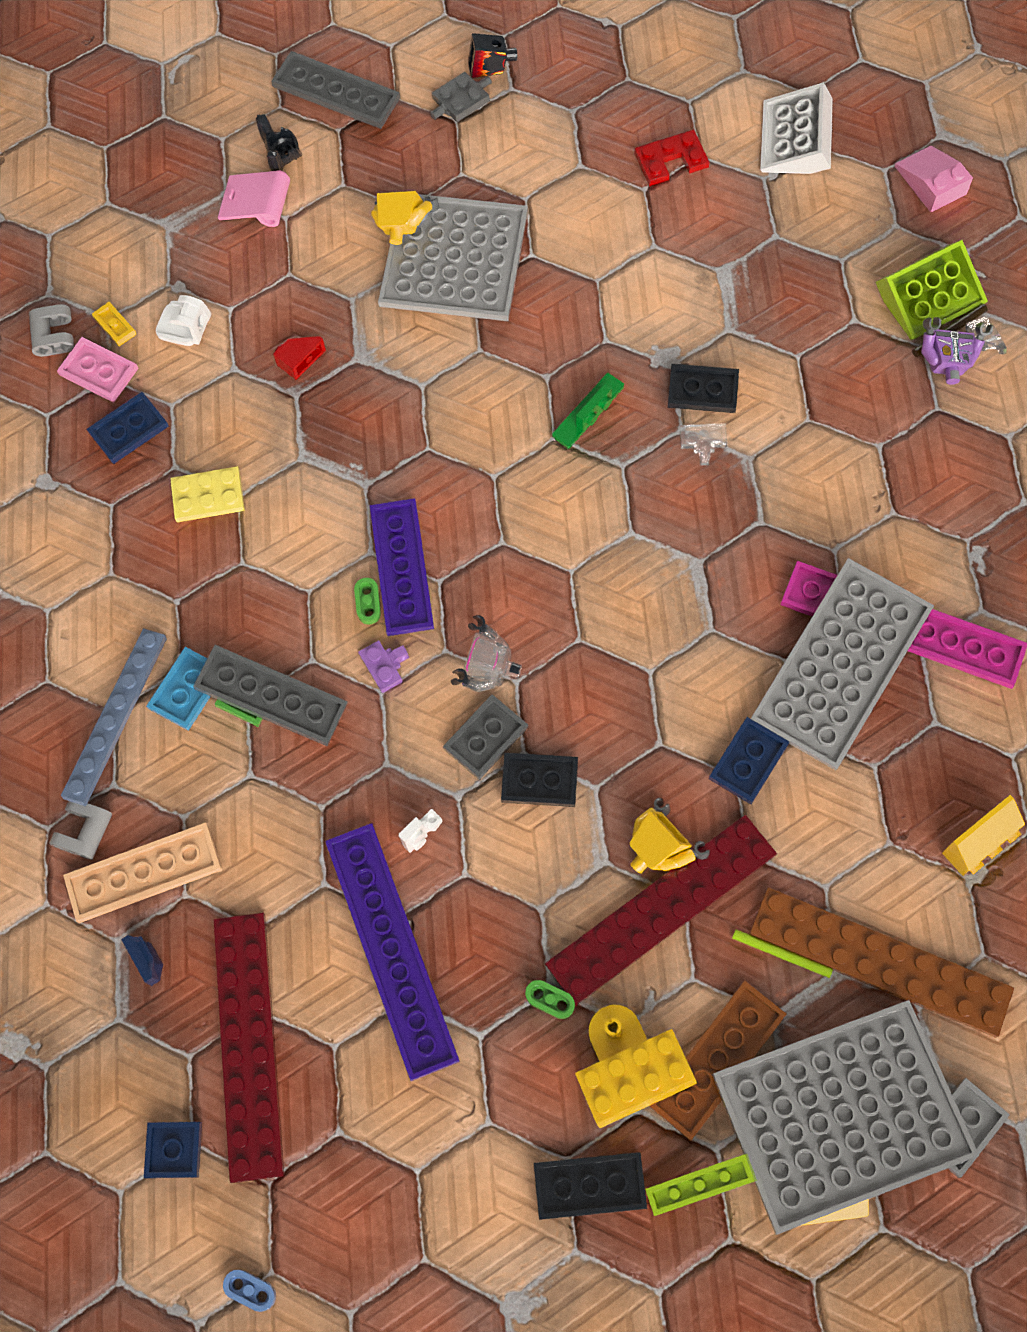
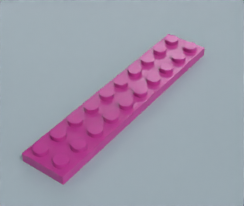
(939, 639)

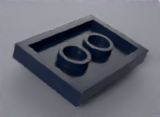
(127, 427)
(749, 760)

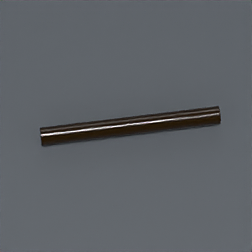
(957, 325)

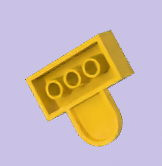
(630, 1067)

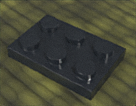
(703, 388)
(539, 779)

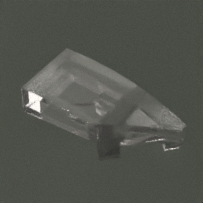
(993, 340)

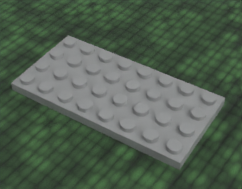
(842, 663)

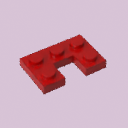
(655, 154)

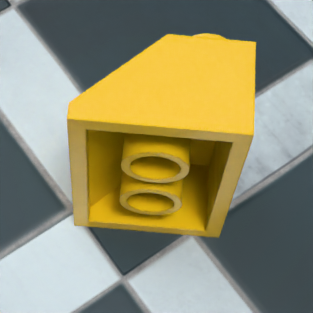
(985, 837)

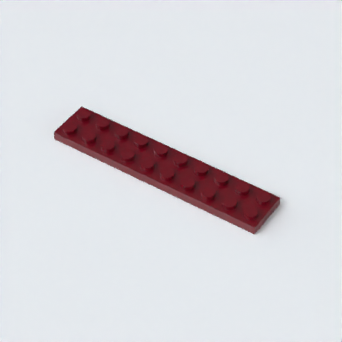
(660, 910)
(248, 1049)

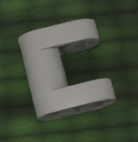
(41, 338)
(90, 834)

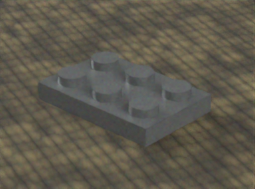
(485, 737)

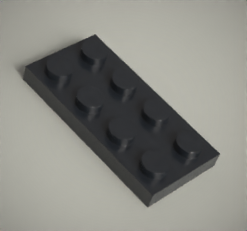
(590, 1185)

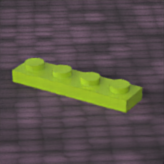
(701, 1184)

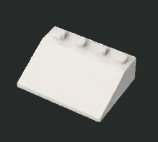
(797, 131)

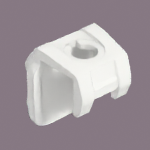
(183, 321)

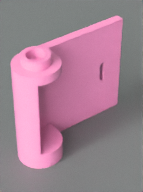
(256, 196)

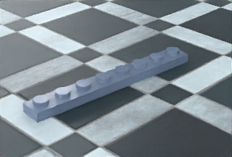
(113, 717)

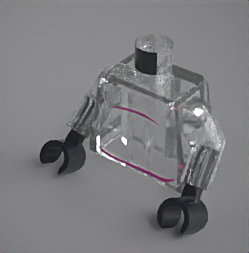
(487, 660)

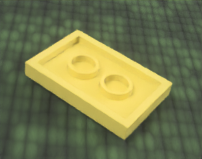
(207, 494)

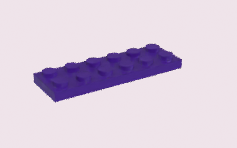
(401, 567)

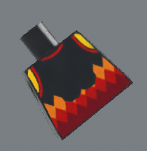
(489, 55)

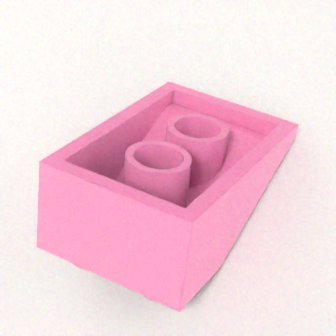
(935, 177)

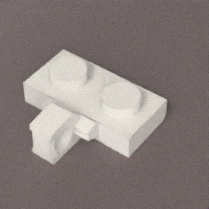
(416, 831)

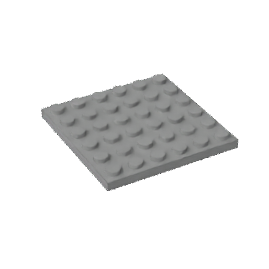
(458, 260)

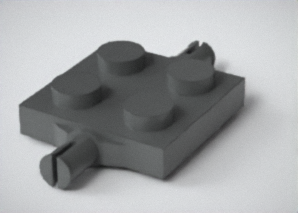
(460, 97)

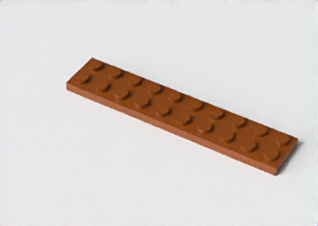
(883, 962)

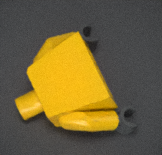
(401, 213)
(660, 843)

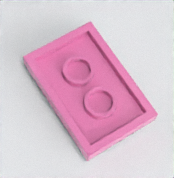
(97, 369)

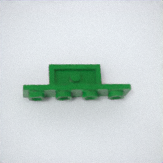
(588, 410)

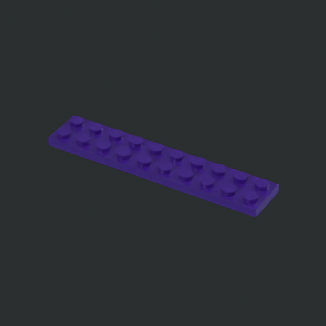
(392, 953)

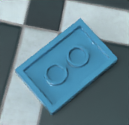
(176, 696)

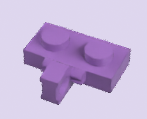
(384, 664)

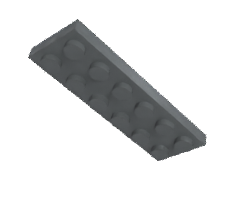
(336, 89)
(270, 695)

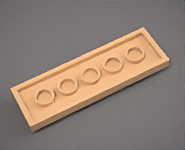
(142, 872)

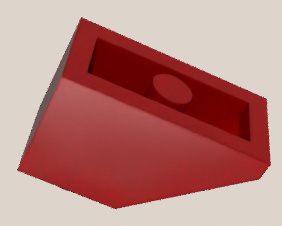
(298, 354)

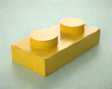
(114, 324)

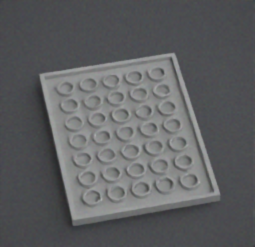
(844, 1116)

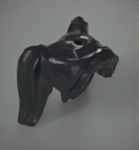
(278, 144)

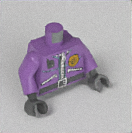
(952, 351)

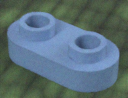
(249, 1292)

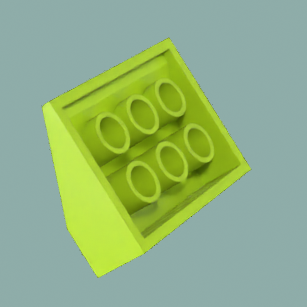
(932, 287)

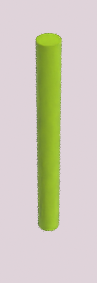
(782, 953)

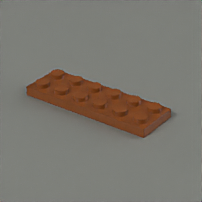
(729, 1040)

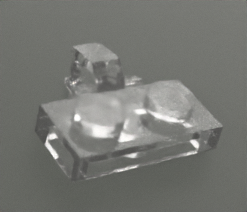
(703, 439)

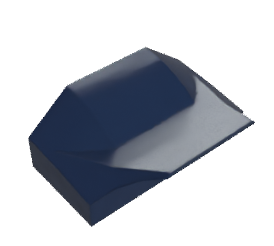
(144, 958)

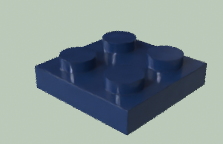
(172, 1150)

